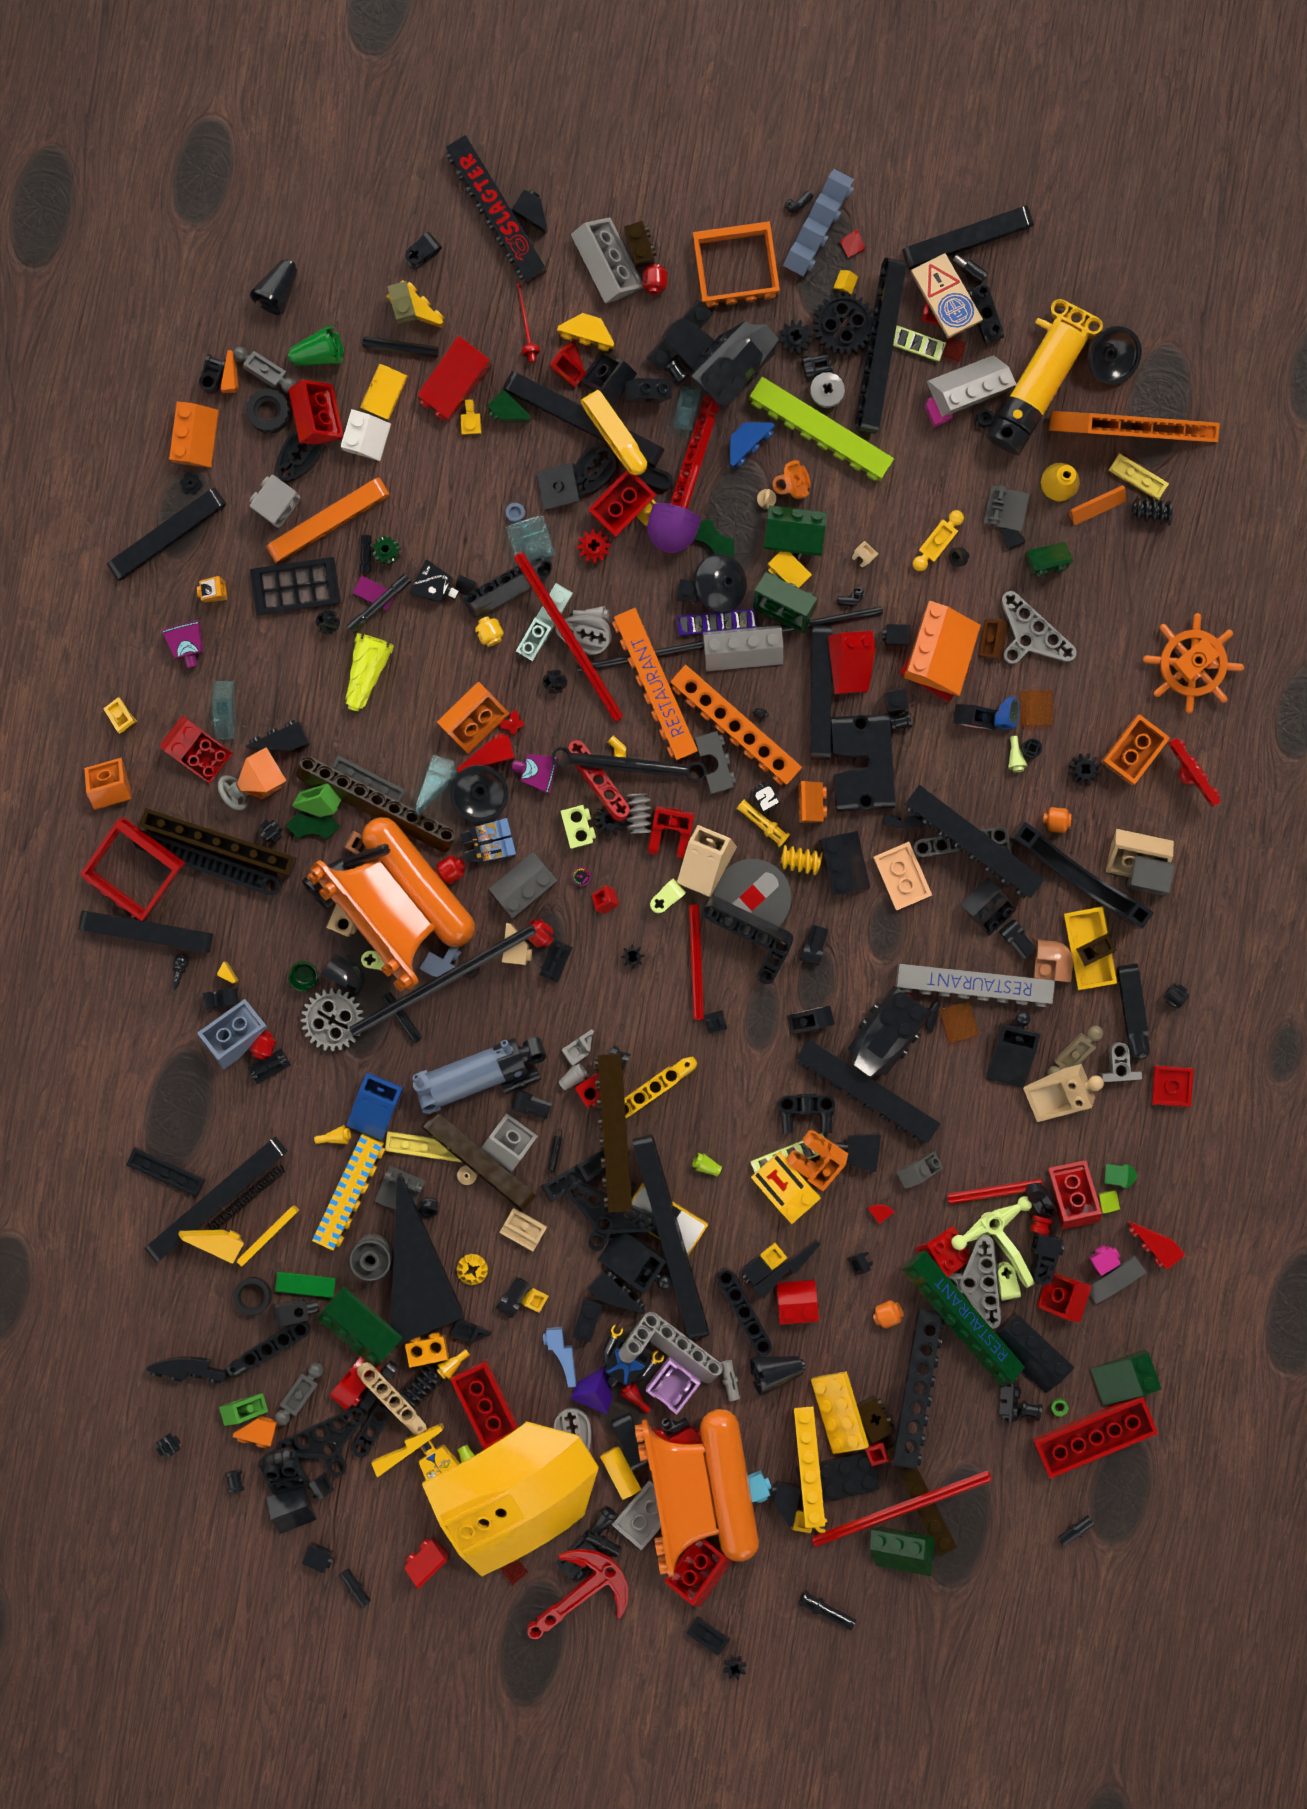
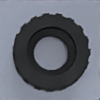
(253, 410)

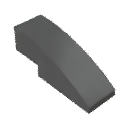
(1116, 1279)

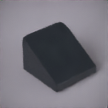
(465, 584)

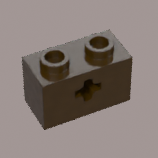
(878, 1429)

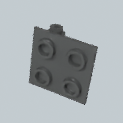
(1006, 508)
(387, 1192)

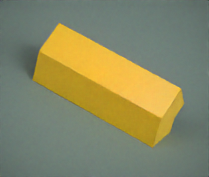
(620, 1472)

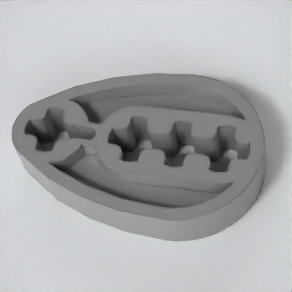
(590, 624)
(581, 1421)

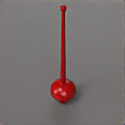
(529, 350)

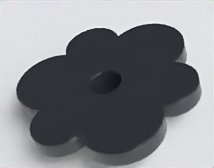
(196, 483)

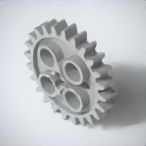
(324, 1035)

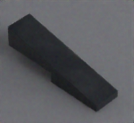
(580, 1172)
(794, 1264)

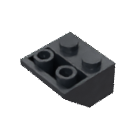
(988, 906)

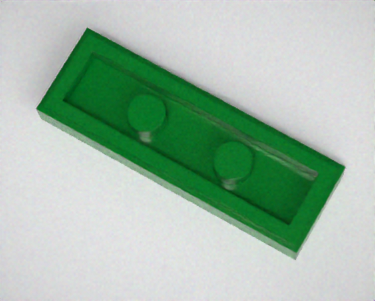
(305, 1284)

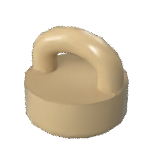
(765, 498)

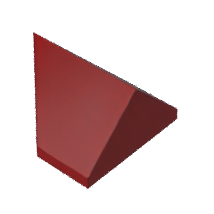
(568, 364)

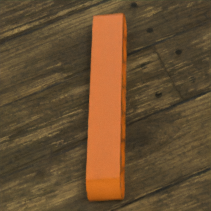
(327, 520)

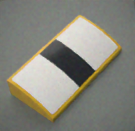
(690, 1225)

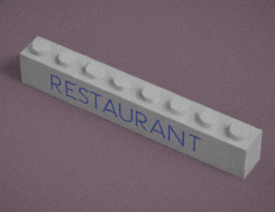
(975, 983)

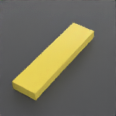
(417, 1146)

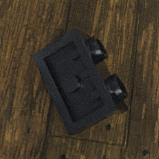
(572, 1570)

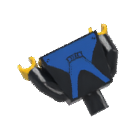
(626, 1372)

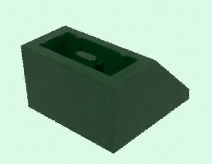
(1048, 558)

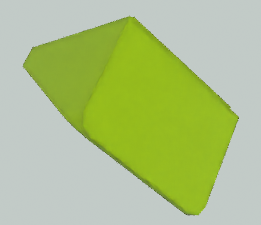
(1108, 1201)

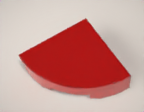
(880, 1212)

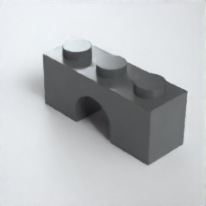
(711, 745)

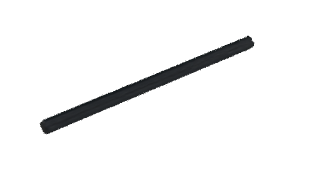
(442, 980)

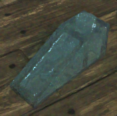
(437, 779)

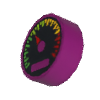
(581, 876)

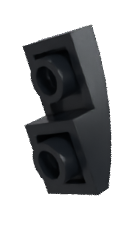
(909, 822)

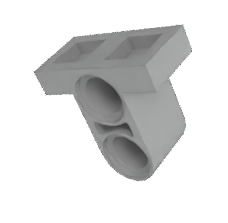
(1123, 1060)

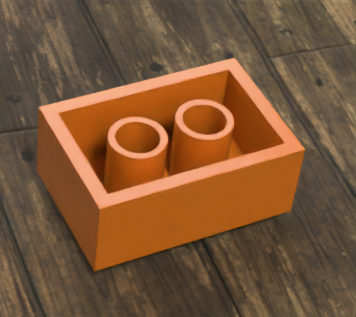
(1135, 749)

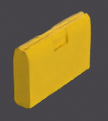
(383, 392)

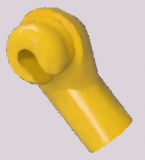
(619, 748)

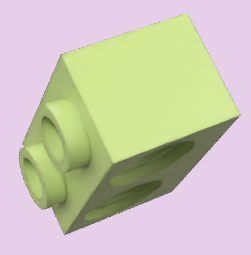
(572, 827)

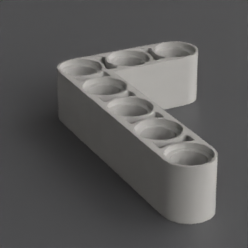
(674, 1344)

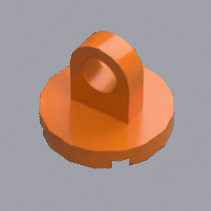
(796, 480)

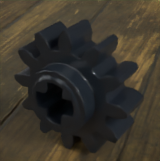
(802, 334)

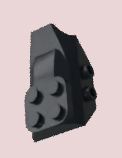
(734, 361)
(887, 1032)

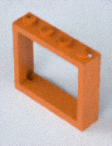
(733, 233)

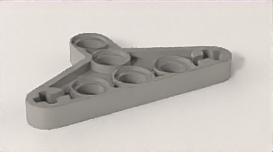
(1039, 640)
(976, 1272)

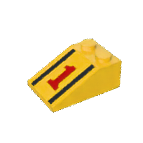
(786, 1187)

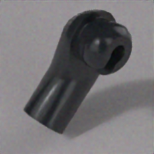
(853, 599)

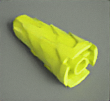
(368, 661)

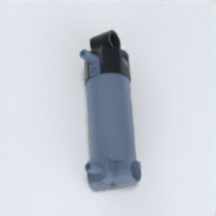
(476, 1073)

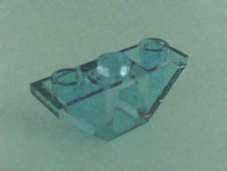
(224, 709)

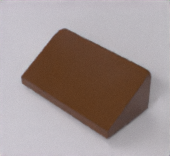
(993, 639)

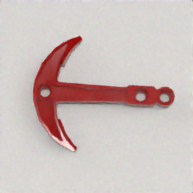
(592, 1584)

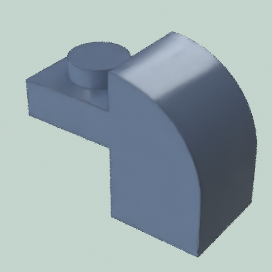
(436, 965)

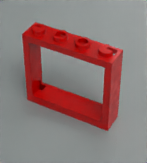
(150, 845)

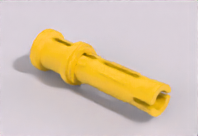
(772, 830)

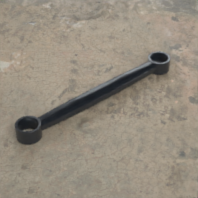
(629, 764)

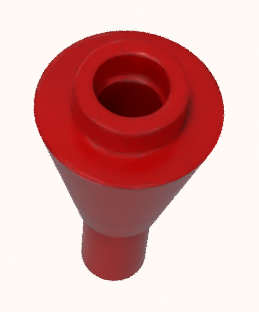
(633, 1395)

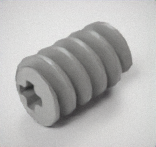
(638, 813)

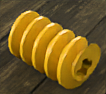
(801, 860)

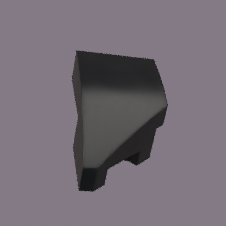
(468, 1331)

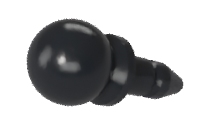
(180, 963)

